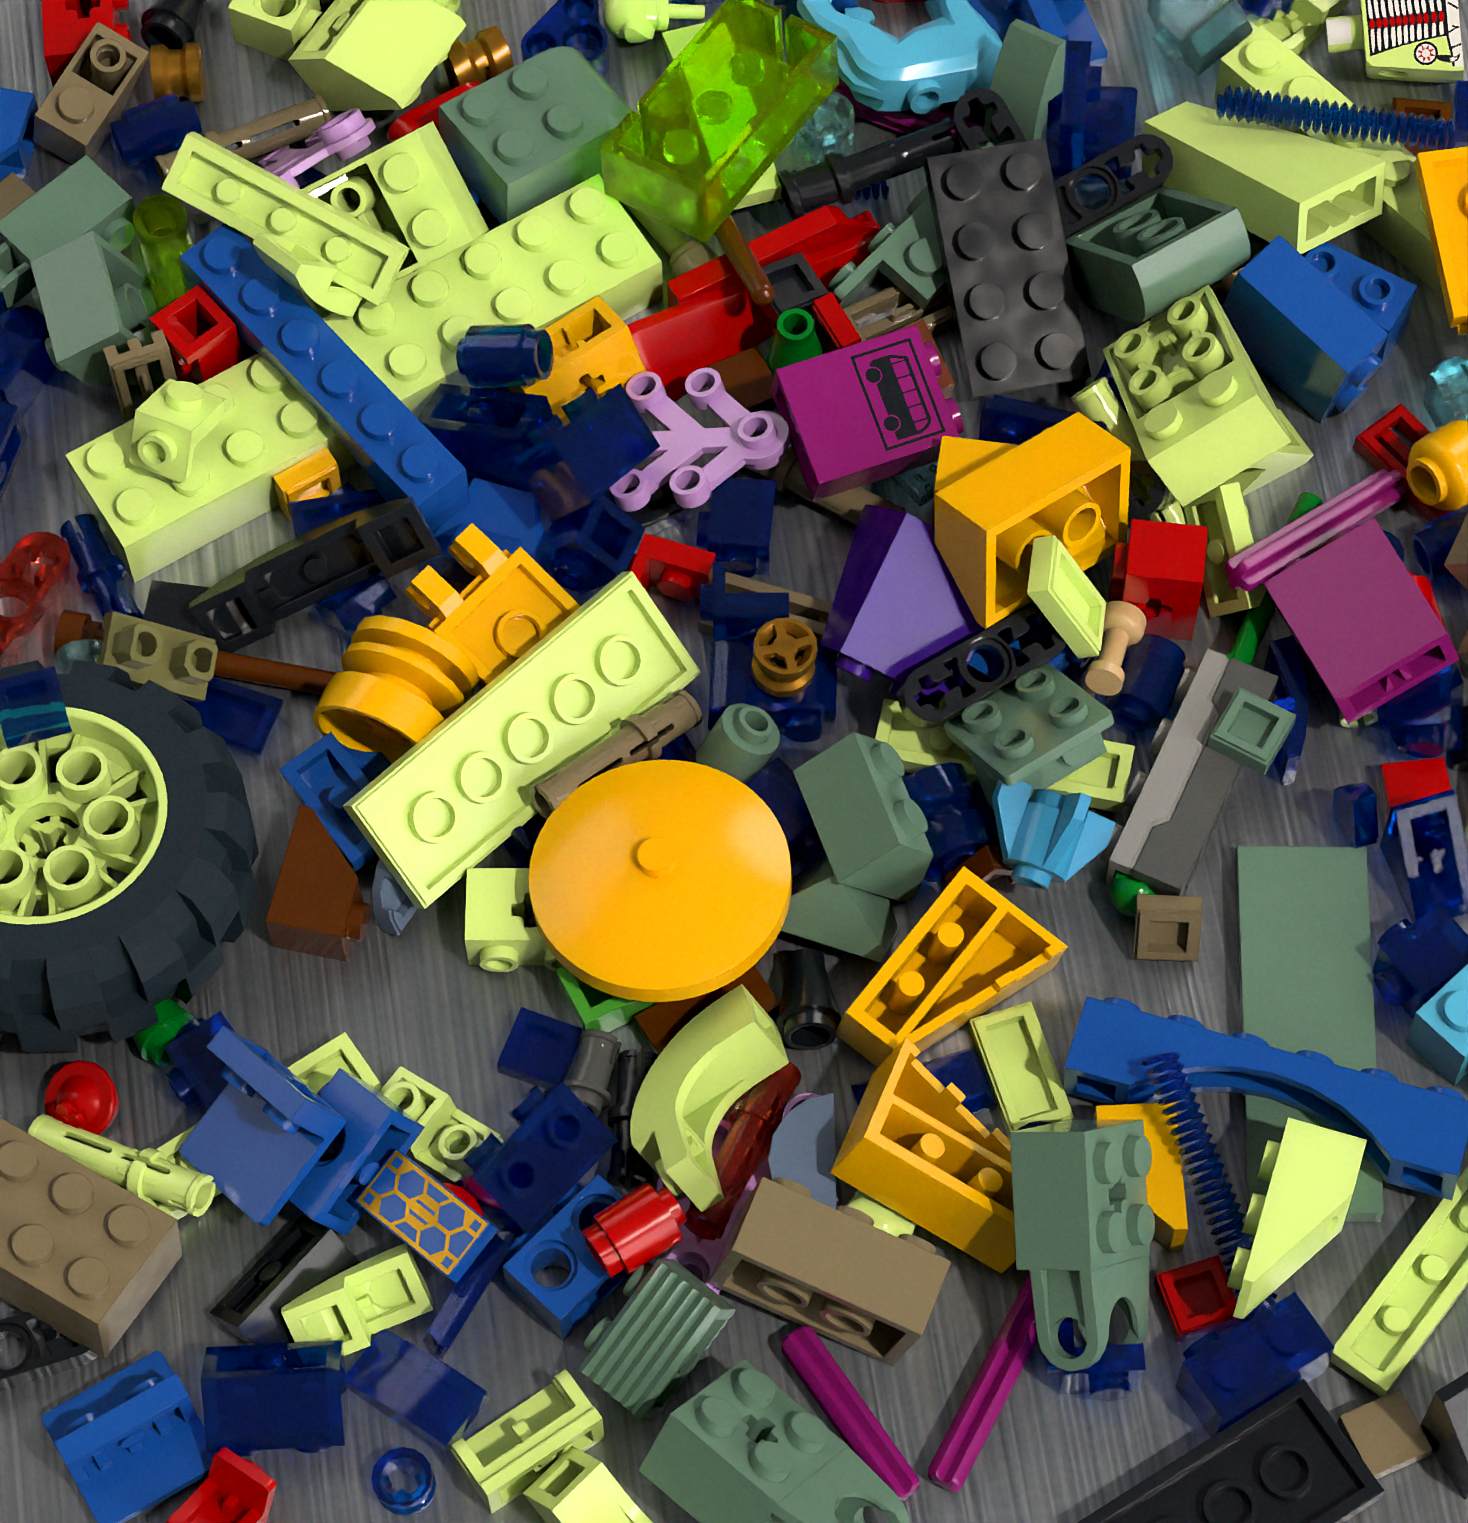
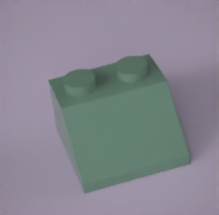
(92, 302)
(866, 817)

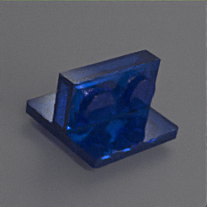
(1087, 116)

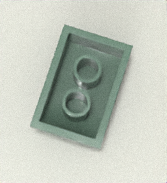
(531, 130)
(1157, 253)

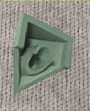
(839, 913)

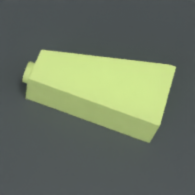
(1272, 175)

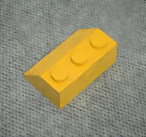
(1058, 484)

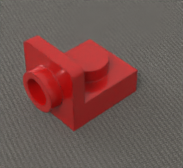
(672, 567)

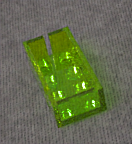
(719, 116)

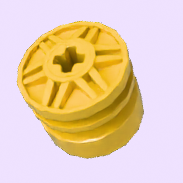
(393, 687)

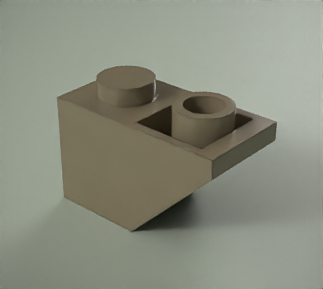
(89, 95)

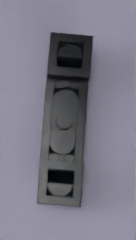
(312, 568)

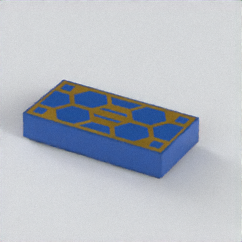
(426, 1215)

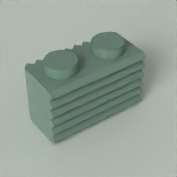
(654, 1337)

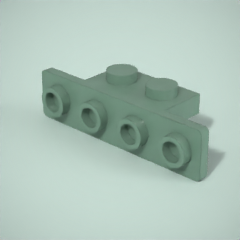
(903, 254)

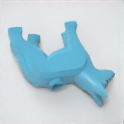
(921, 67)

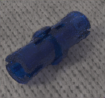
(99, 570)

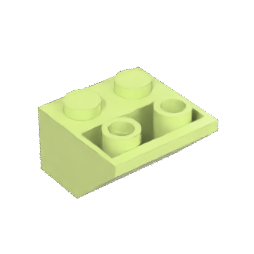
(375, 52)

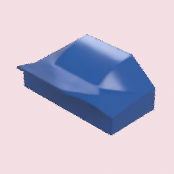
(502, 514)
(325, 780)

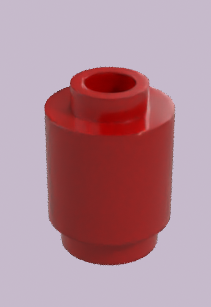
(634, 1230)

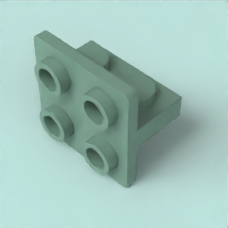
(1031, 731)

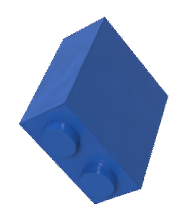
(1303, 330)

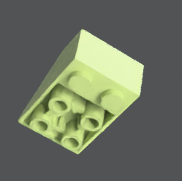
(409, 195)
(1194, 397)

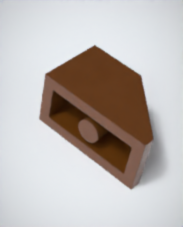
(316, 896)

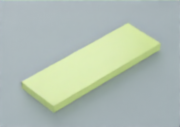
(473, 773)

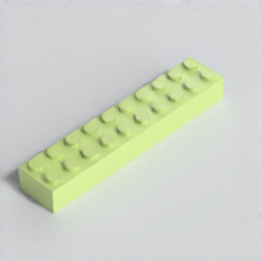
(514, 274)

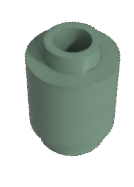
(740, 742)

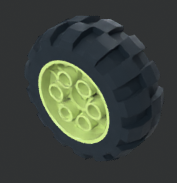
(183, 841)

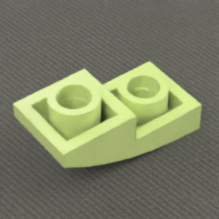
(447, 1129)

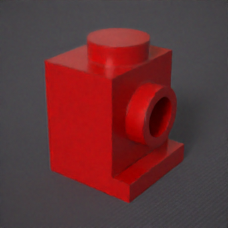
(199, 335)

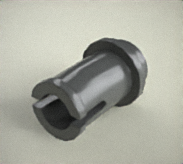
(593, 1069)

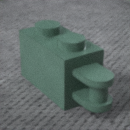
(61, 211)

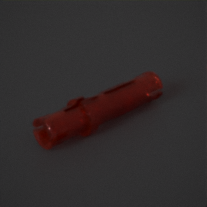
(751, 1130)

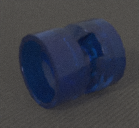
(949, 806)

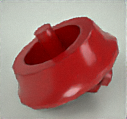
(82, 1097)

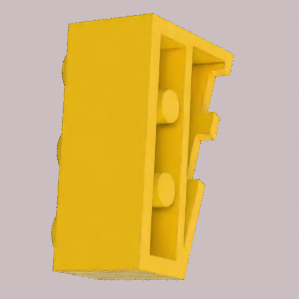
(949, 969)
(931, 1159)

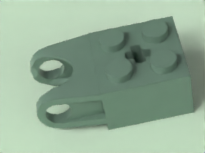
(1083, 1229)
(761, 1458)

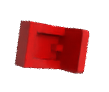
(231, 1494)

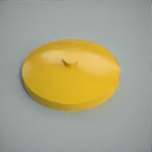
(660, 880)

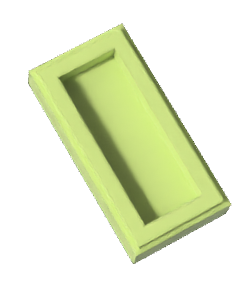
(1066, 596)
(1019, 1067)

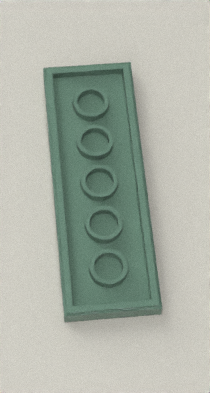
(1306, 982)

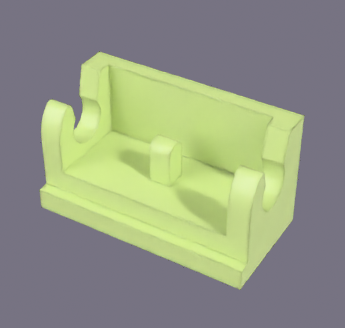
(527, 1441)

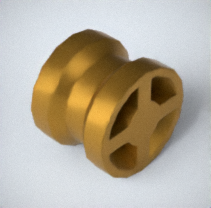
(177, 71)
(789, 642)

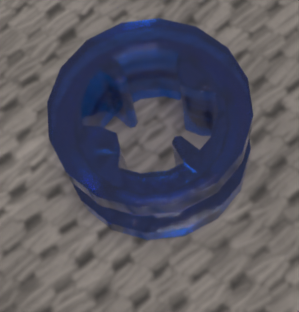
(401, 1501)

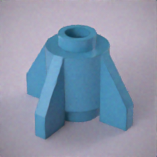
(1047, 835)

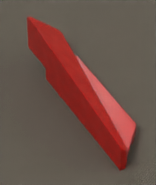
(714, 314)

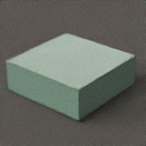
(1251, 730)

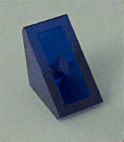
(1428, 854)

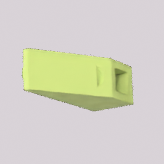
(1303, 1210)

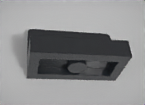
(292, 1266)

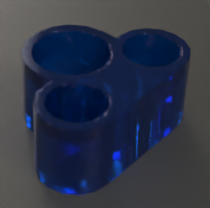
(571, 25)

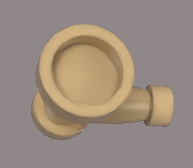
(1122, 627)

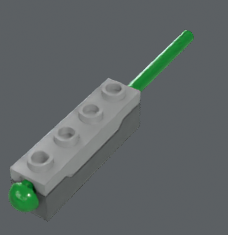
(1189, 782)

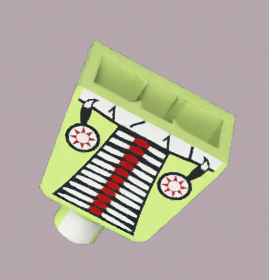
(1403, 39)

